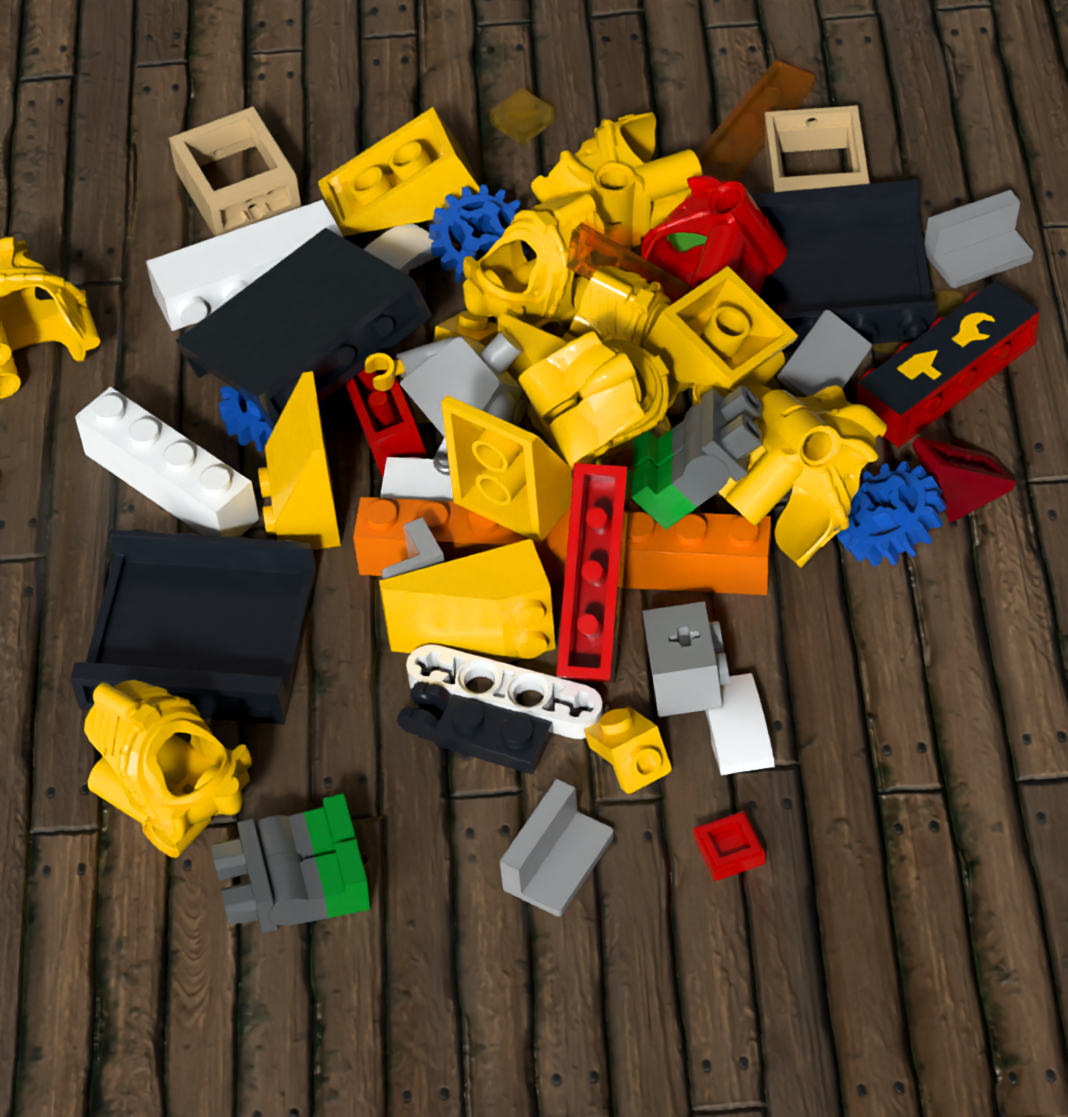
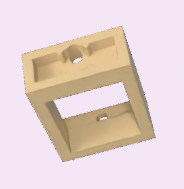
(831, 130)
(228, 207)

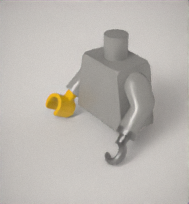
(456, 369)

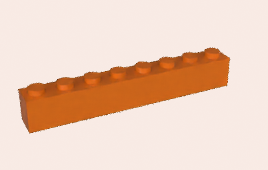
(692, 555)

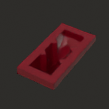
(964, 476)

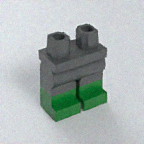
(696, 456)
(296, 868)

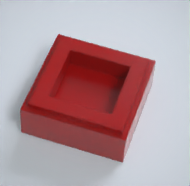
(729, 846)

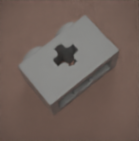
(684, 658)

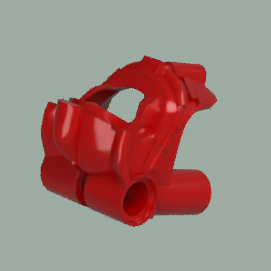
(734, 231)

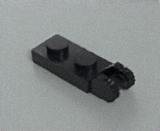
(477, 728)

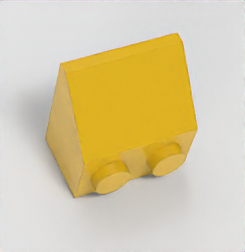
(718, 333)

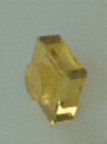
(522, 116)

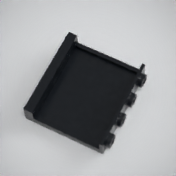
(851, 255)
(308, 313)
(203, 622)

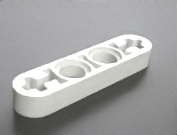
(508, 683)

